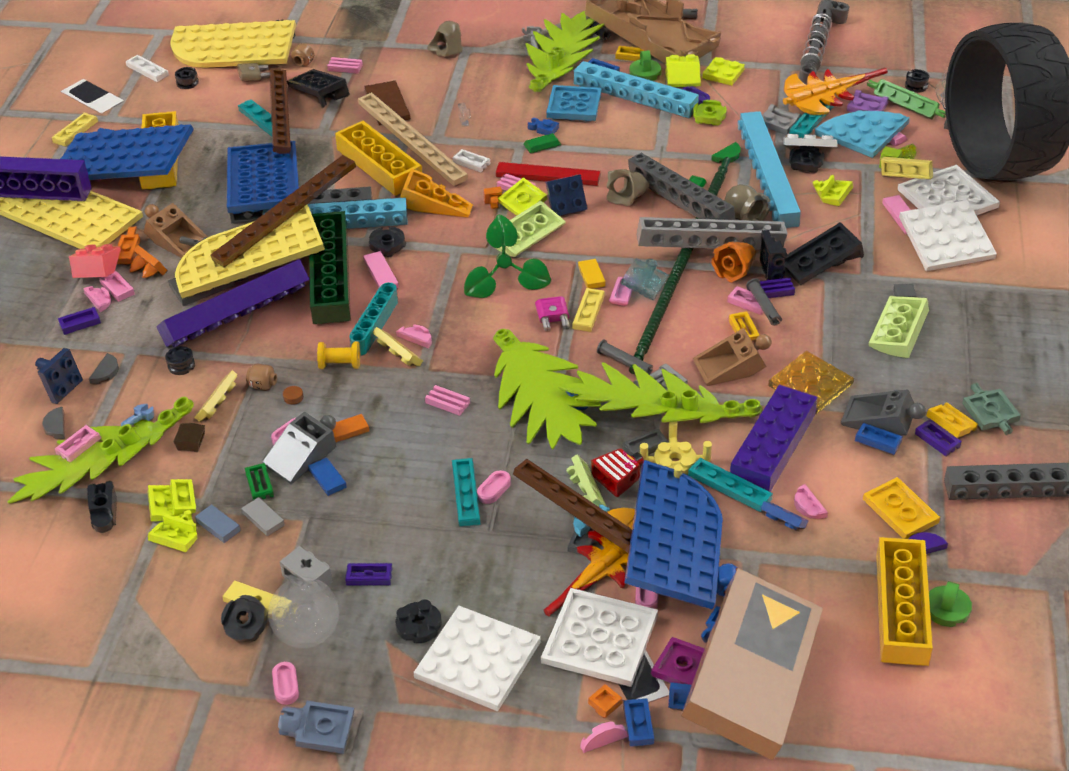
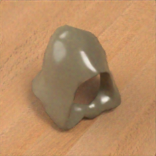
(449, 33)
(634, 186)

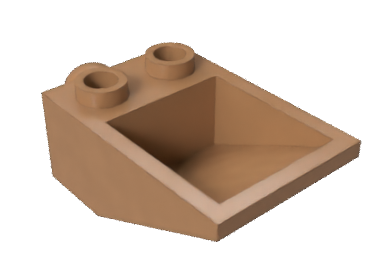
(168, 226)
(732, 358)

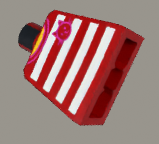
(617, 470)

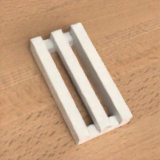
(471, 160)

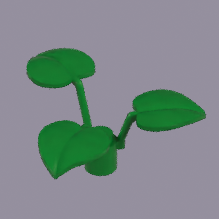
(502, 234)

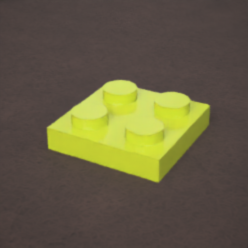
(723, 71)
(521, 196)

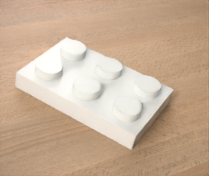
(810, 140)

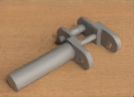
(530, 29)

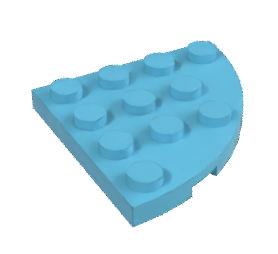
(864, 130)

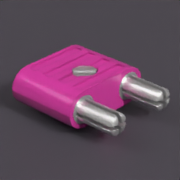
(552, 310)

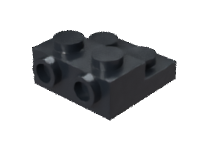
(772, 256)

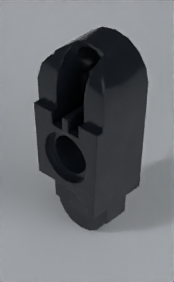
(102, 506)

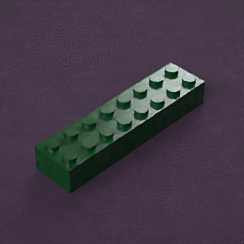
(330, 271)

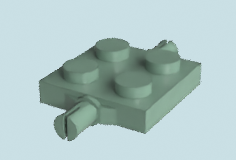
(991, 409)

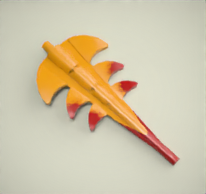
(808, 96)
(602, 563)

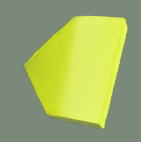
(832, 190)
(175, 532)

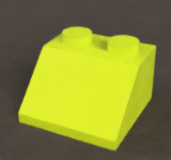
(683, 71)

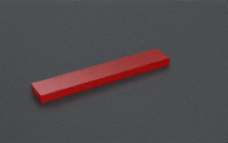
(546, 173)

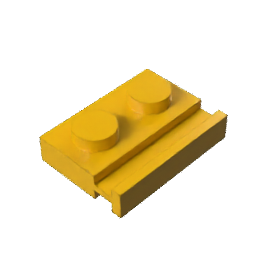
(952, 420)

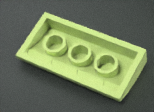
(533, 226)
(899, 325)

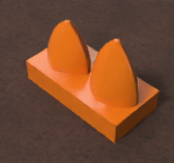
(144, 258)

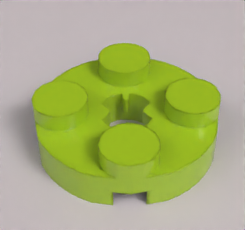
(709, 112)

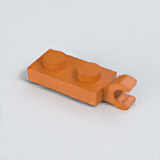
(127, 244)

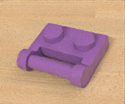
(867, 102)

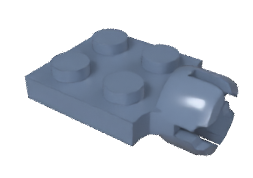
(317, 725)

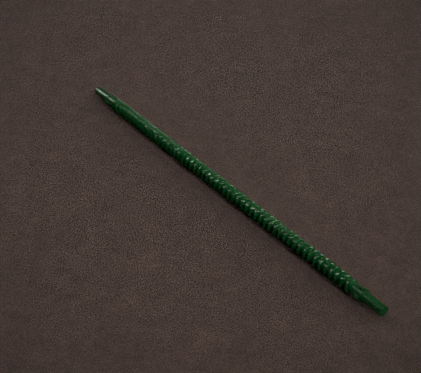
(673, 279)

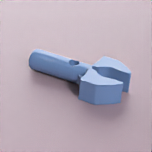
(140, 412)

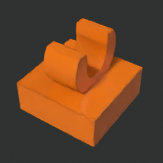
(491, 196)
(605, 701)

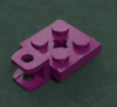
(677, 652)

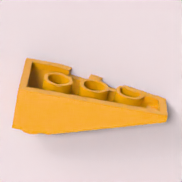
(429, 197)

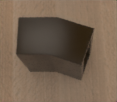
(189, 437)

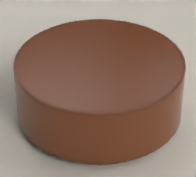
(293, 395)

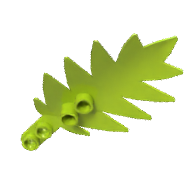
(561, 50)
(539, 387)
(651, 398)
(116, 443)

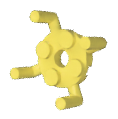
(678, 450)

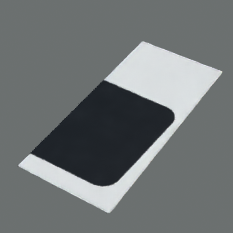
(92, 96)
(644, 683)

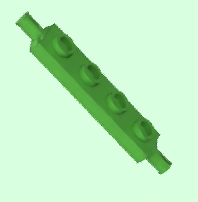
(907, 98)

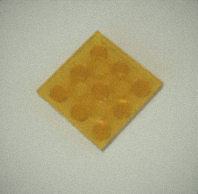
(813, 377)

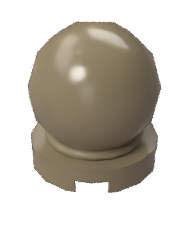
(748, 203)

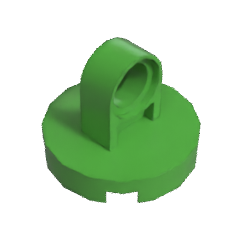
(645, 67)
(949, 605)

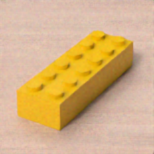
(160, 120)
(376, 156)
(903, 602)

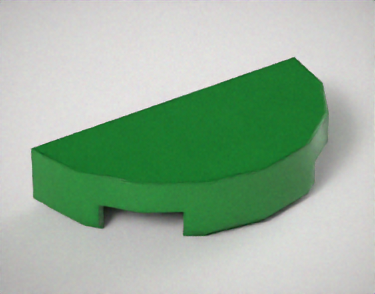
(731, 151)

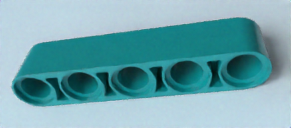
(374, 316)

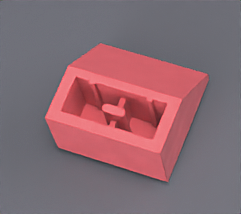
(94, 261)

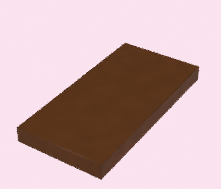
(390, 94)

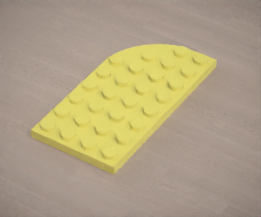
(233, 43)
(73, 222)
(286, 243)

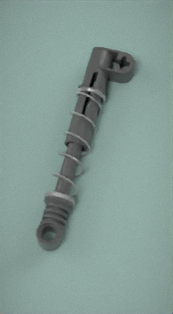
(828, 13)

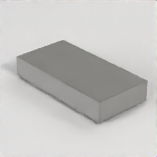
(263, 516)

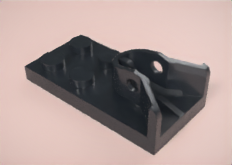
(320, 85)
(822, 252)

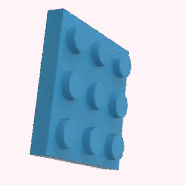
(574, 103)

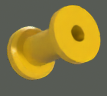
(338, 355)

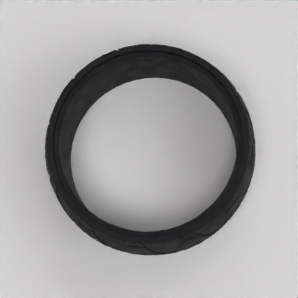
(1041, 98)

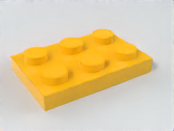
(901, 508)

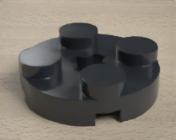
(806, 159)
(387, 241)
(415, 611)
(253, 627)

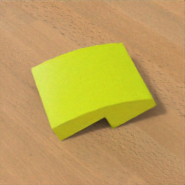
(171, 499)

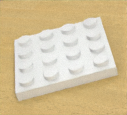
(947, 187)
(947, 235)
(600, 637)
(477, 658)

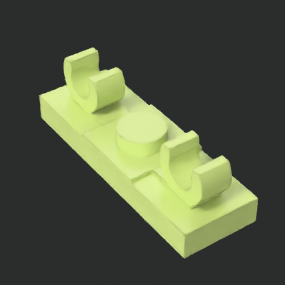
(582, 473)

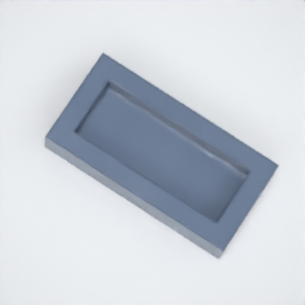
(217, 523)

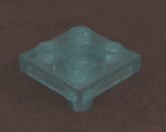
(645, 278)

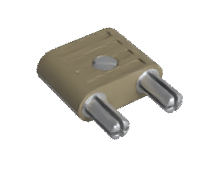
(252, 72)

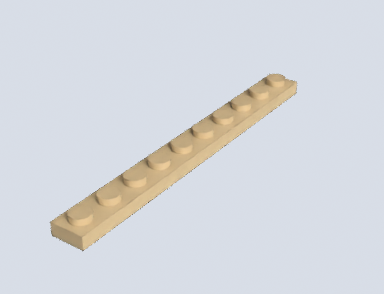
(413, 139)

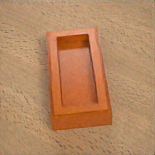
(350, 427)

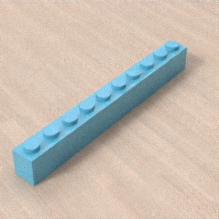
(769, 169)

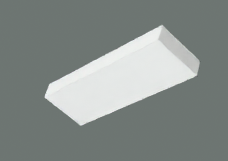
(147, 68)

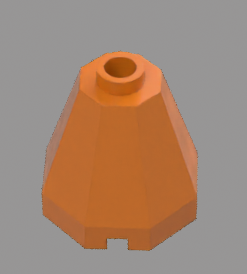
(733, 260)

